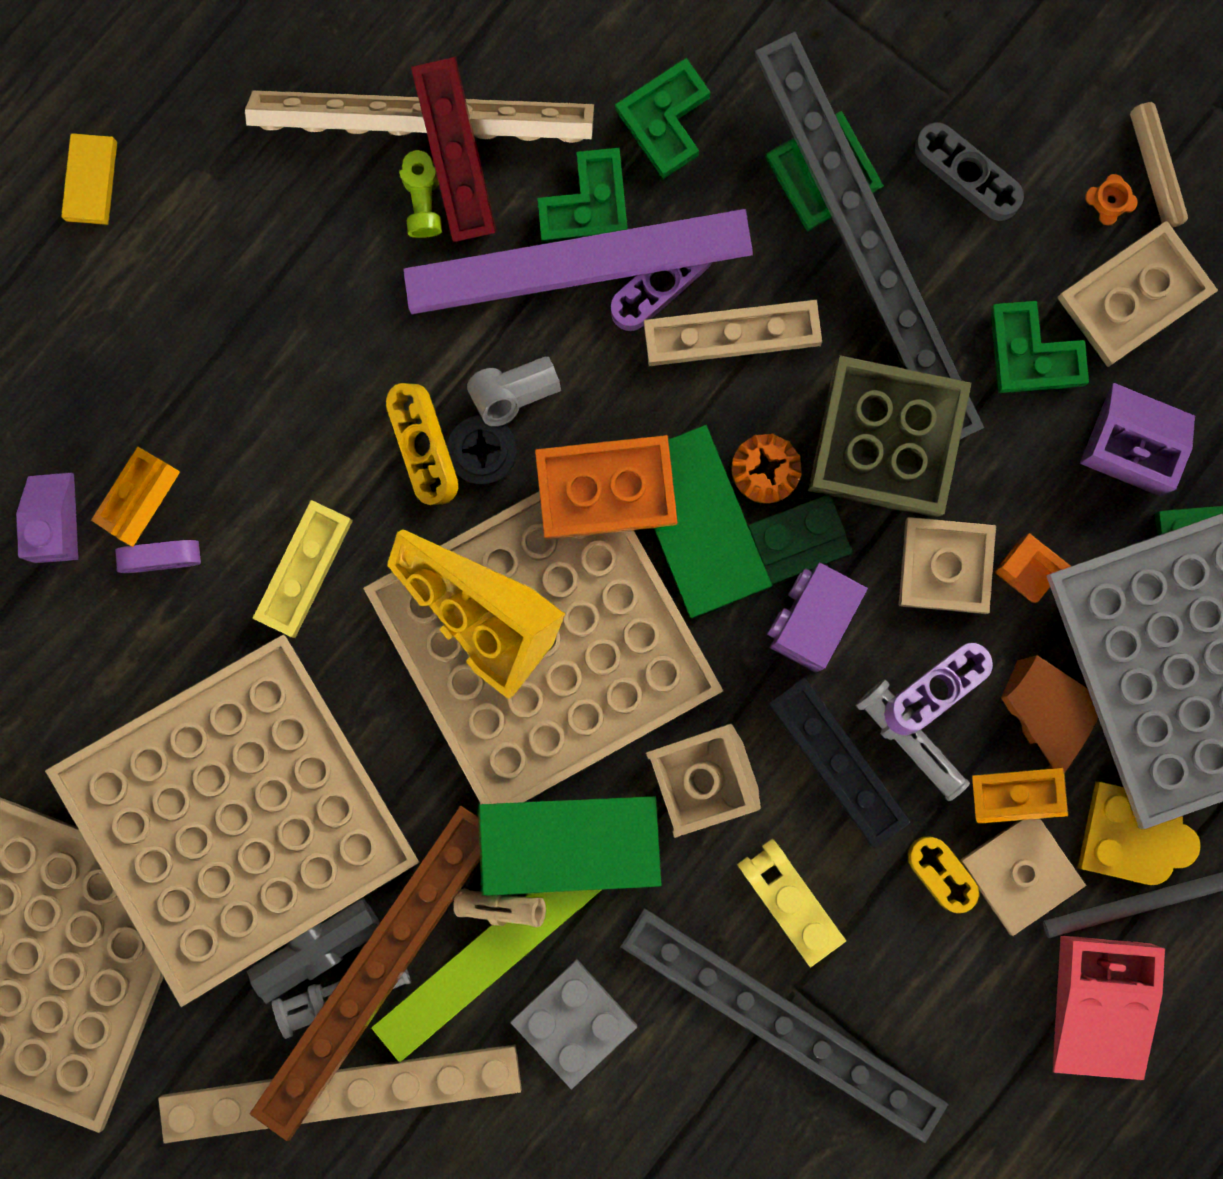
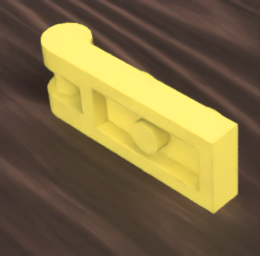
(792, 904)

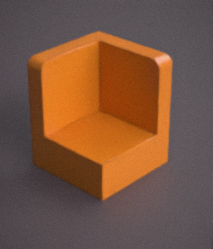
(1027, 567)

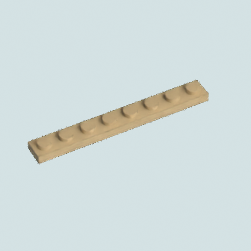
(403, 115)
(349, 1092)

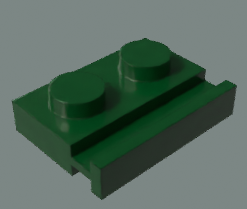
(800, 539)

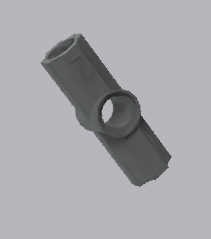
(313, 951)

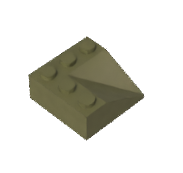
(889, 436)

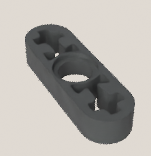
(969, 190)

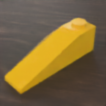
(490, 615)

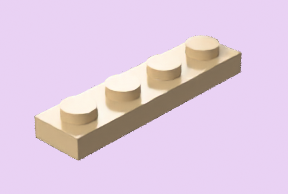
(732, 332)

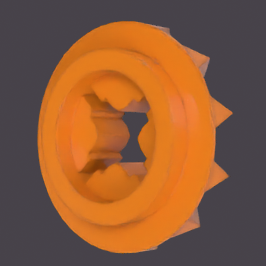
(758, 486)

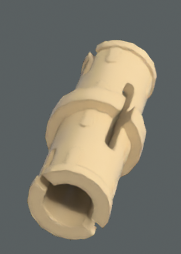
(513, 908)

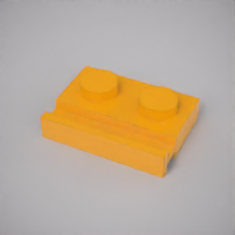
(135, 496)

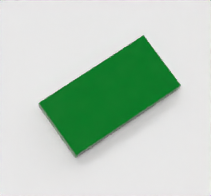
(711, 544)
(568, 845)

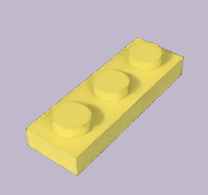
(302, 569)

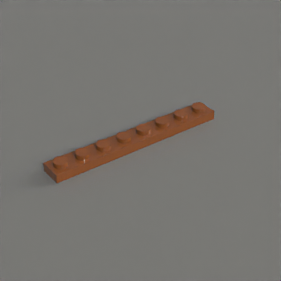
(370, 977)

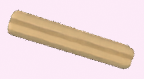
(1158, 164)

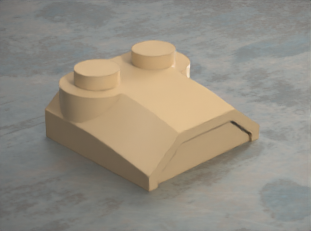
(705, 780)

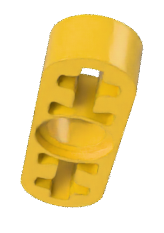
(438, 452)

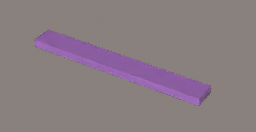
(578, 261)

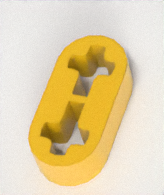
(951, 868)

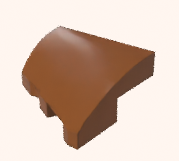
(1051, 708)

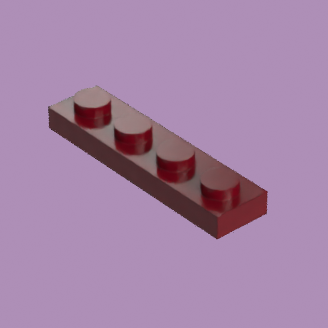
(453, 148)

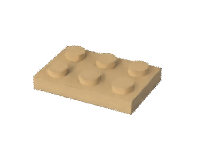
(1137, 293)

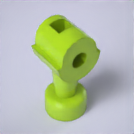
(420, 179)

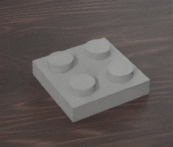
(574, 1024)

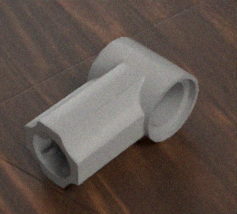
(501, 394)

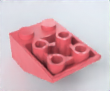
(1106, 1006)

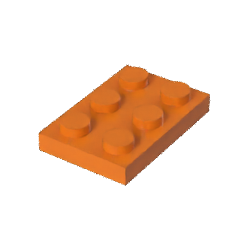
(606, 487)

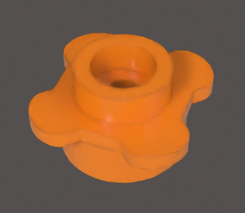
(1117, 188)

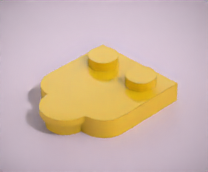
(1123, 850)

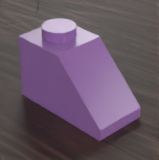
(48, 519)

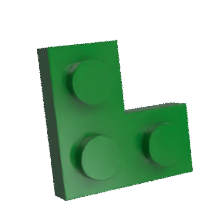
(654, 115)
(597, 207)
(1026, 362)

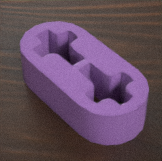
(158, 556)

